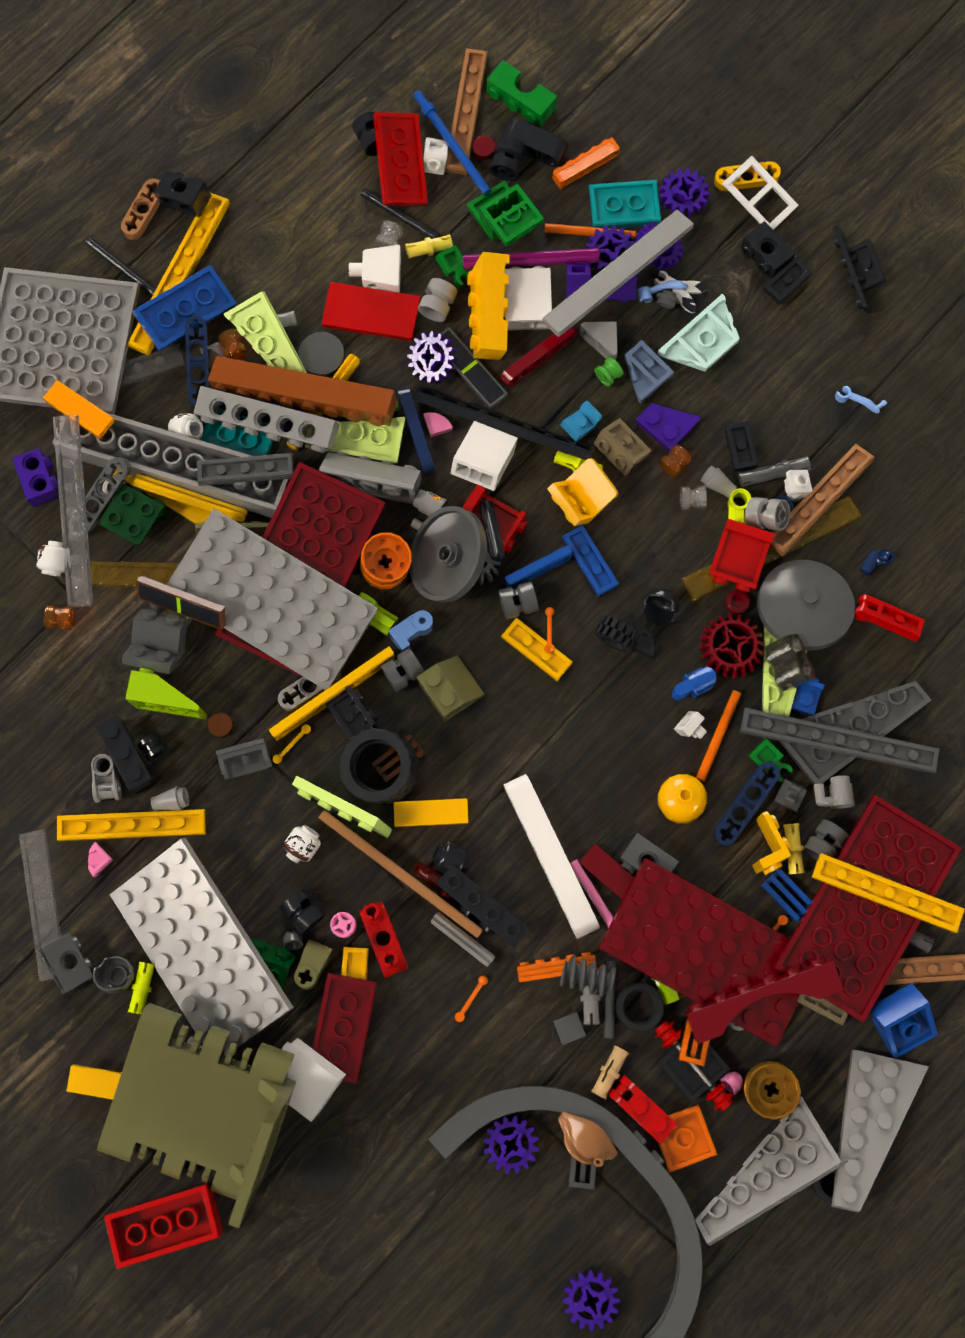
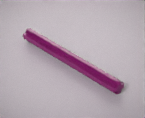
(543, 258)

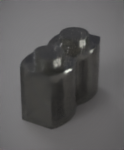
(789, 662)

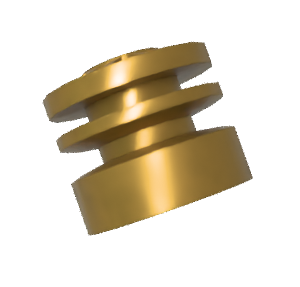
(776, 1104)

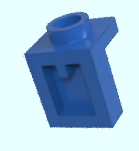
(807, 697)

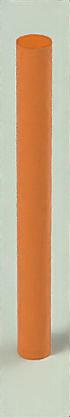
(579, 230)
(718, 736)

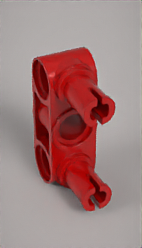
(376, 923)

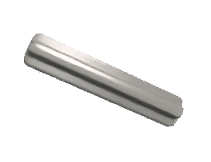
(462, 939)

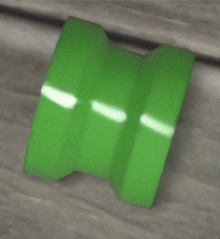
(608, 371)

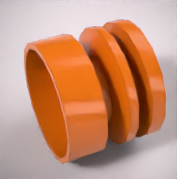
(392, 550)

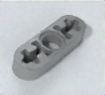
(298, 702)

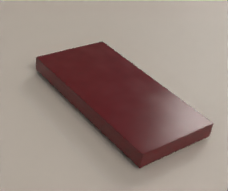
(345, 1022)

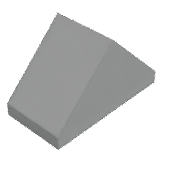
(601, 337)

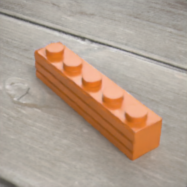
(586, 163)
(549, 969)

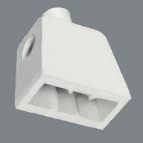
(379, 268)

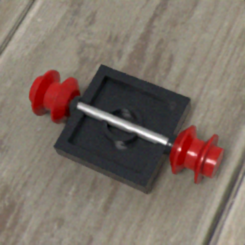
(690, 1077)

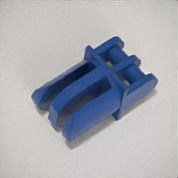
(695, 683)

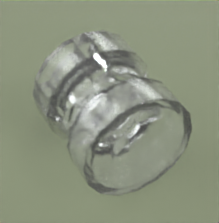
(389, 234)
(695, 497)

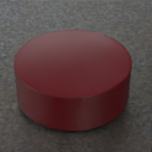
(483, 147)
(737, 602)

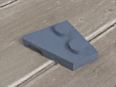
(646, 370)

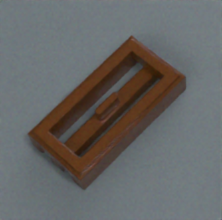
(387, 778)

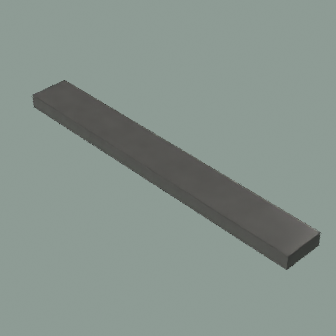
(839, 740)

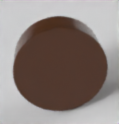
(220, 725)

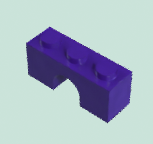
(579, 274)

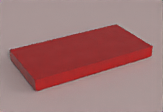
(400, 159)
(371, 311)

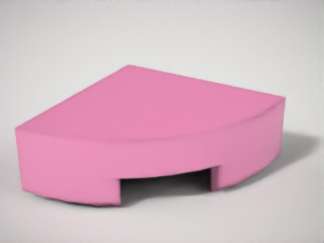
(437, 424)
(98, 859)

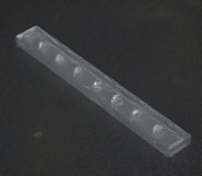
(73, 511)

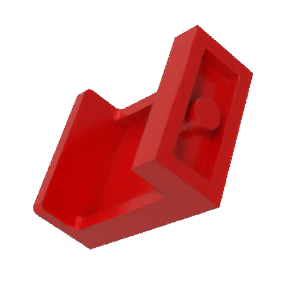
(509, 520)
(740, 555)

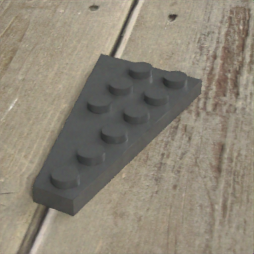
(870, 715)

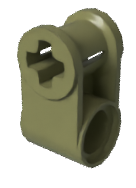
(313, 959)

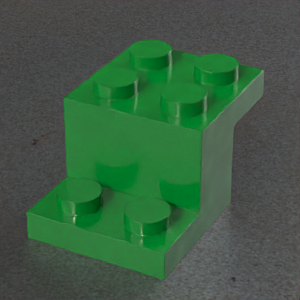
(505, 213)

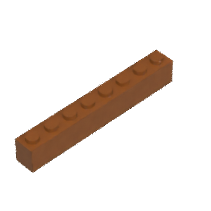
(304, 391)

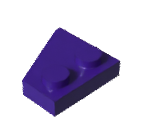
(666, 424)

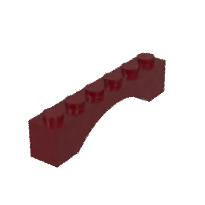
(712, 1018)

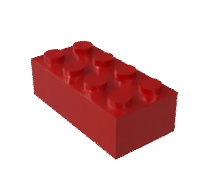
(163, 1225)

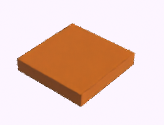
(689, 1141)

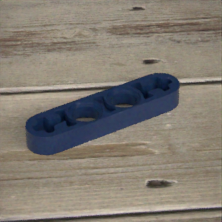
(196, 362)
(415, 430)
(750, 805)

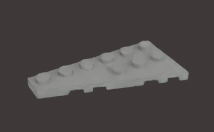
(874, 1109)
(776, 1170)

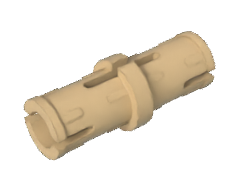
(610, 1072)

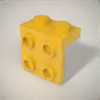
(584, 493)
(778, 845)

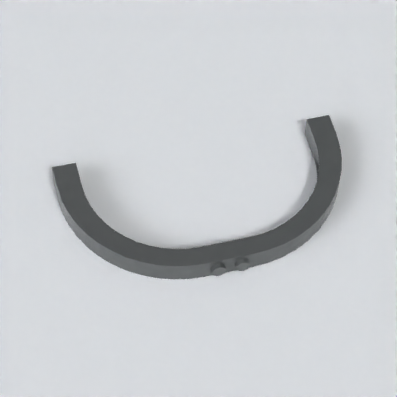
(687, 1284)

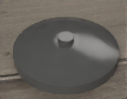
(448, 554)
(806, 601)

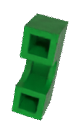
(534, 106)

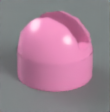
(733, 1082)

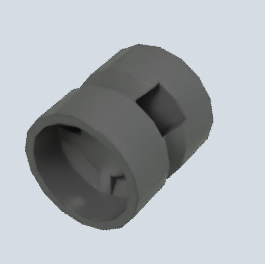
(526, 598)
(410, 666)
(831, 832)

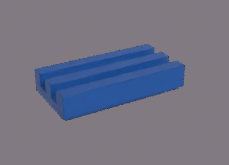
(765, 885)

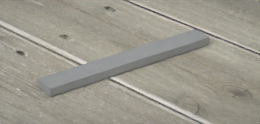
(617, 273)

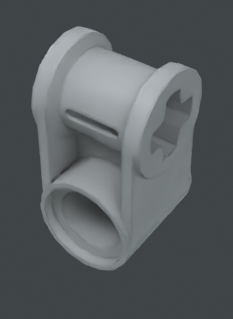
(105, 780)

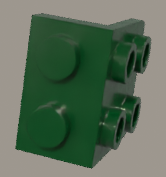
(133, 514)
(277, 959)

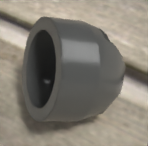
(292, 940)

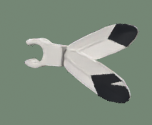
(685, 299)

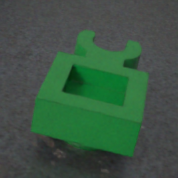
(452, 264)
(768, 753)

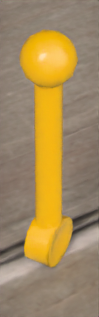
(306, 729)

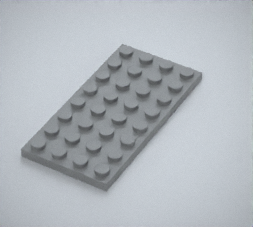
(274, 599)
(200, 947)

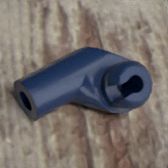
(876, 558)

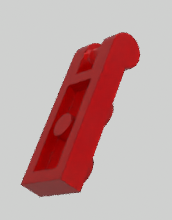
(889, 617)
(643, 1110)

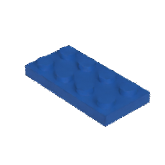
(167, 313)

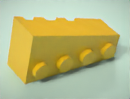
(488, 306)

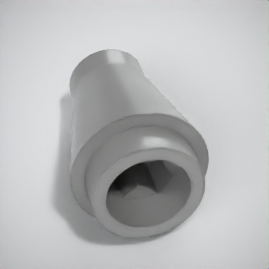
(718, 481)
(173, 799)

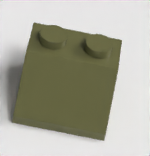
(449, 687)

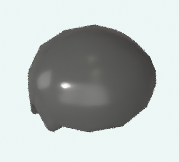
(113, 975)

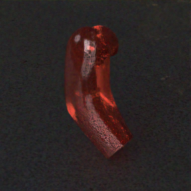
(429, 876)

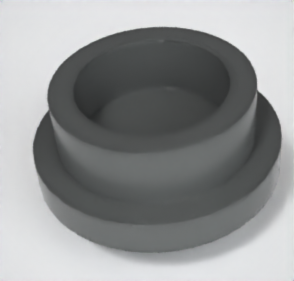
(667, 299)

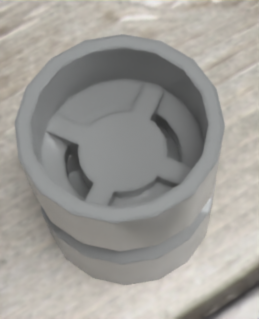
(435, 303)
(767, 513)

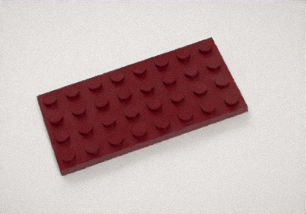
(322, 527)
(861, 934)
(699, 947)

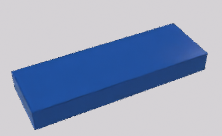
(590, 561)
(539, 567)

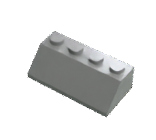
(373, 477)

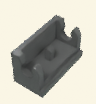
(244, 759)

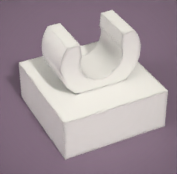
(691, 725)

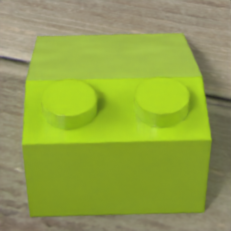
(152, 693)

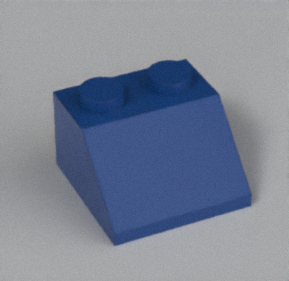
(904, 1020)

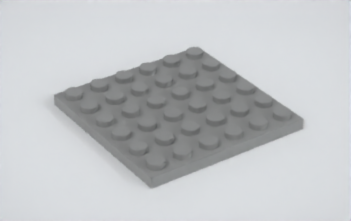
(63, 332)

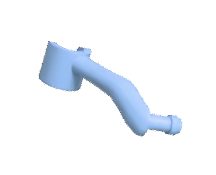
(645, 293)
(860, 399)

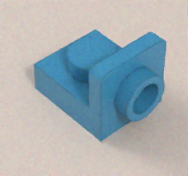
(582, 421)

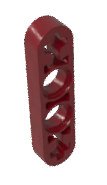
(536, 357)

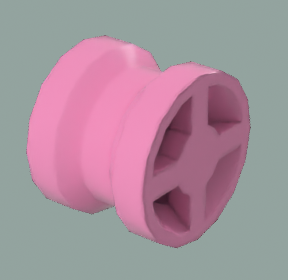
(341, 921)

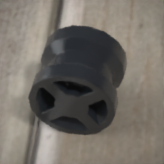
(152, 746)

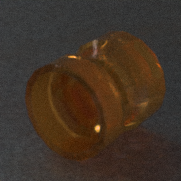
(232, 344)
(675, 460)
(59, 617)

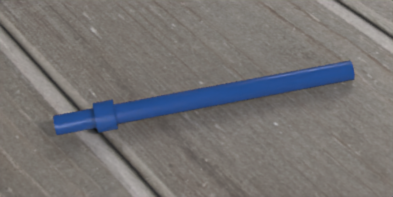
(429, 111)

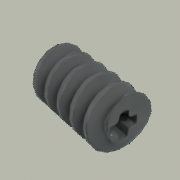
(588, 976)

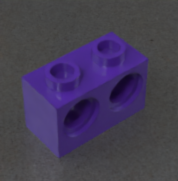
(33, 479)

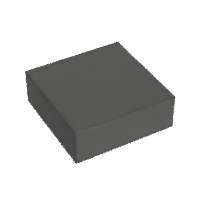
(569, 1028)

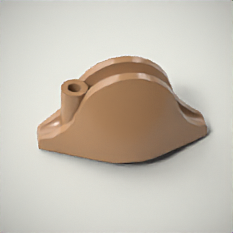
(586, 1140)

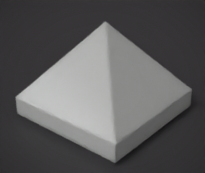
(213, 351)

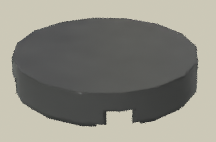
(321, 354)

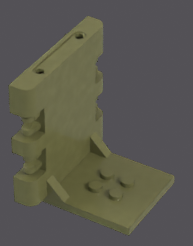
(199, 1106)

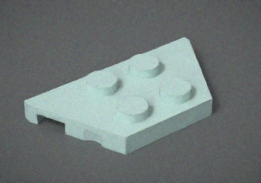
(704, 338)

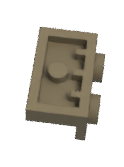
(621, 446)

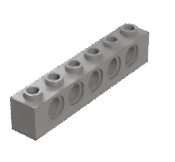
(210, 400)

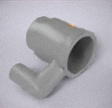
(427, 504)
(840, 793)

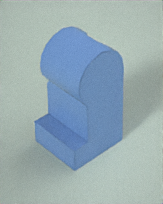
(410, 628)

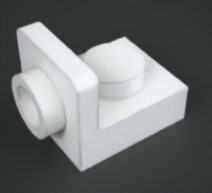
(435, 156)
(797, 484)

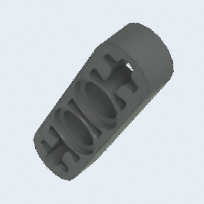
(102, 498)

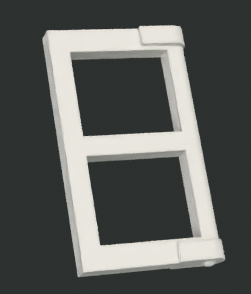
(751, 162)

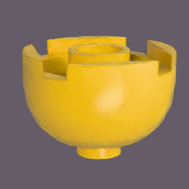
(682, 798)

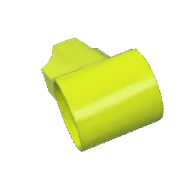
(736, 512)

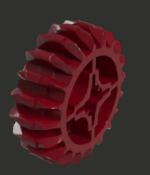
(728, 636)

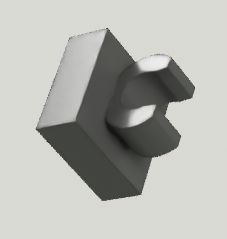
(790, 796)

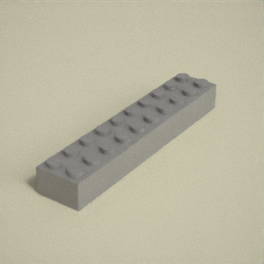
(174, 461)

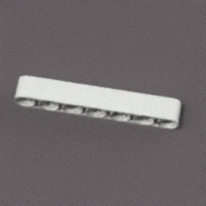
(551, 856)

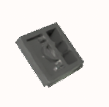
(157, 639)

